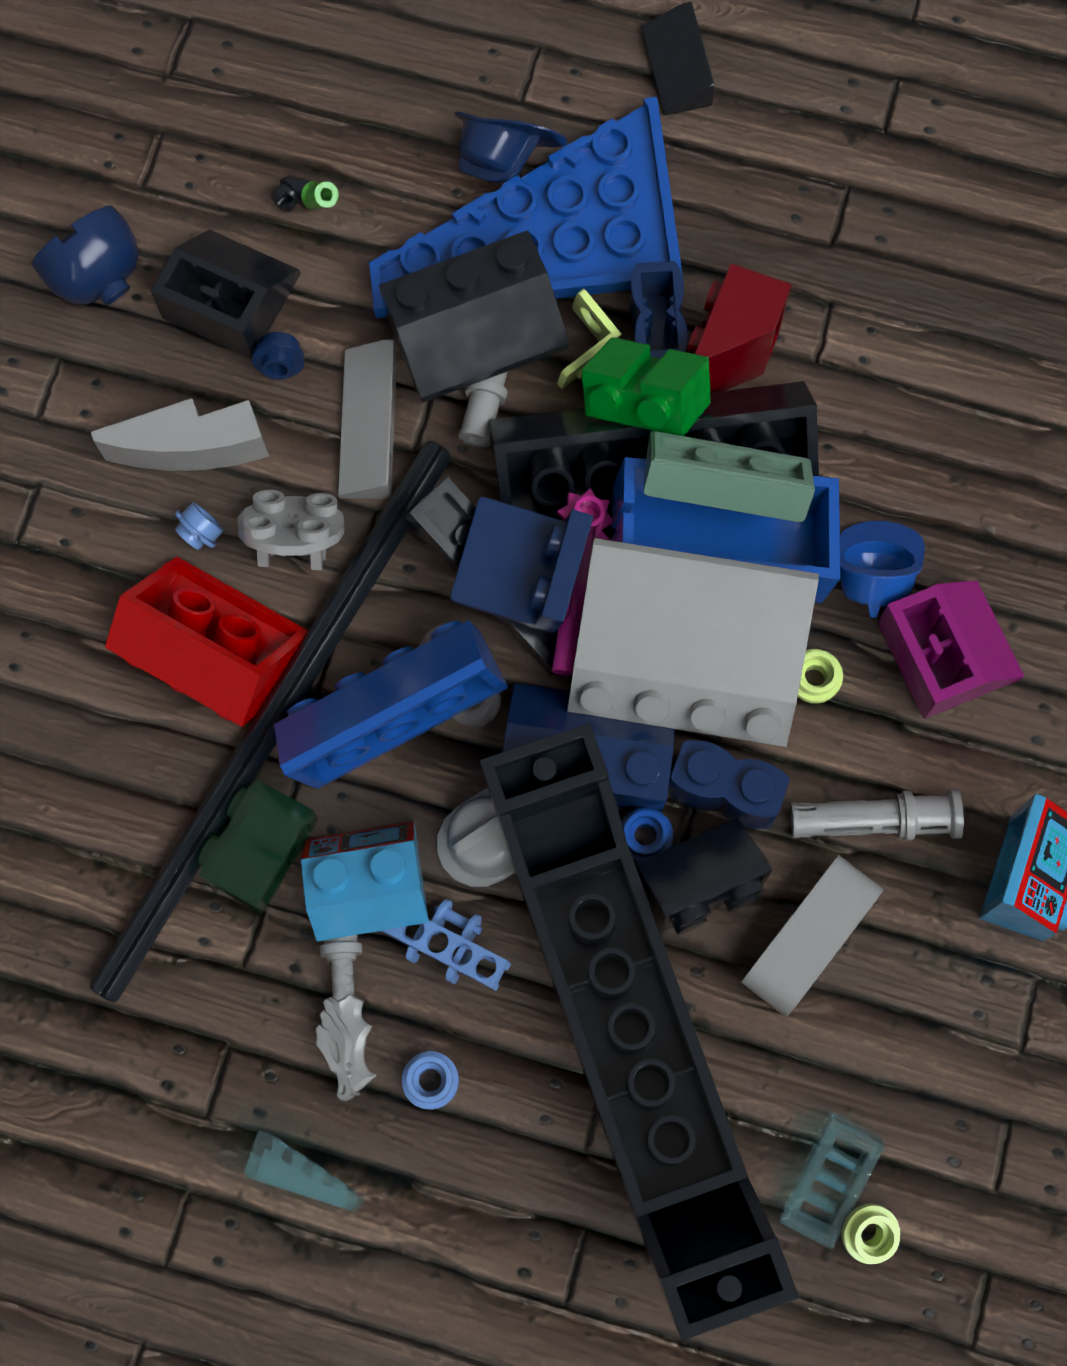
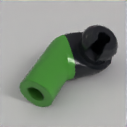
(304, 192)

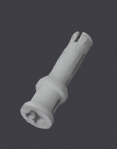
(903, 816)

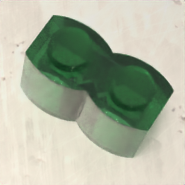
(257, 845)

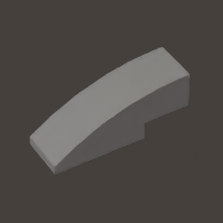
(183, 440)

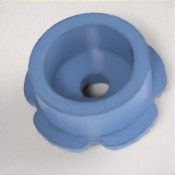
(198, 526)

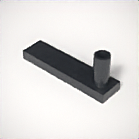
(444, 523)

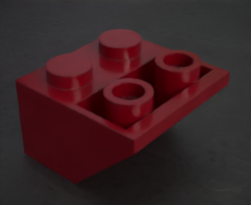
(740, 326)

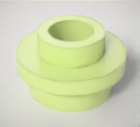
(833, 676)
(883, 1243)

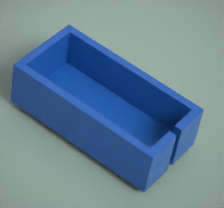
(731, 534)

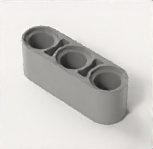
(812, 936)

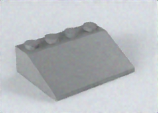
(692, 642)

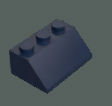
(633, 752)

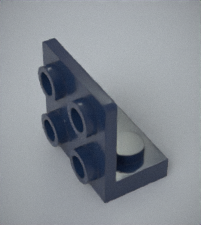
(520, 563)

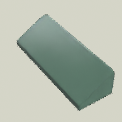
(728, 477)

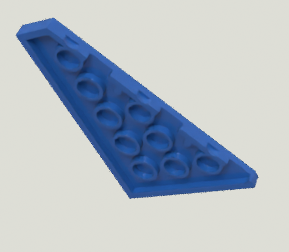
(587, 210)

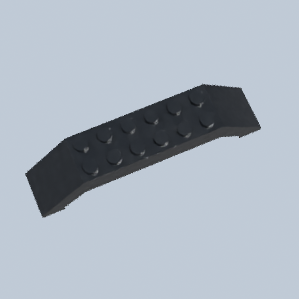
(635, 1035)

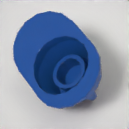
(879, 563)

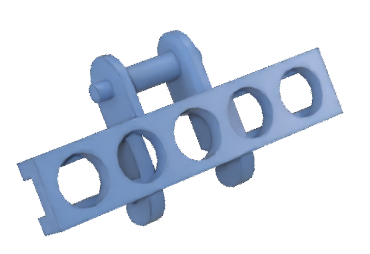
(468, 953)

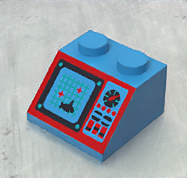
(1031, 872)
(363, 881)

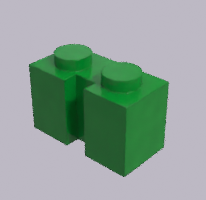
(646, 391)

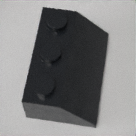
(474, 316)

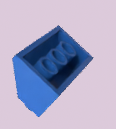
(388, 705)

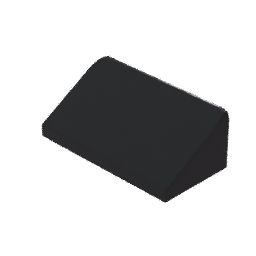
(678, 60)

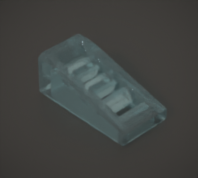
(286, 1168)
(861, 1168)

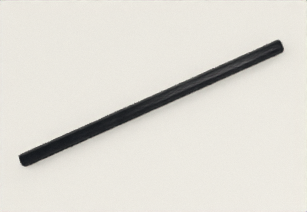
(260, 736)

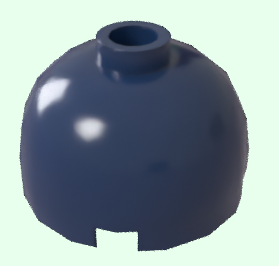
(90, 260)

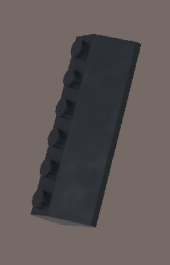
(566, 451)

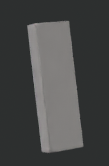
(368, 421)

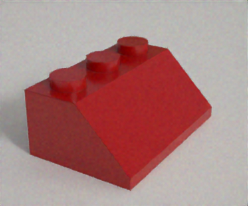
(204, 639)

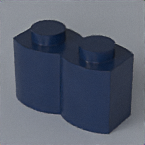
(657, 307)
(741, 789)

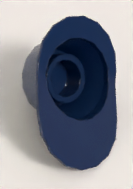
(500, 147)

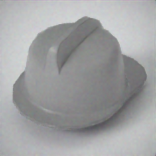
(473, 843)

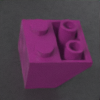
(948, 646)

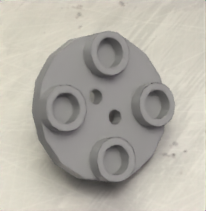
(291, 526)

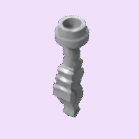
(342, 1029)

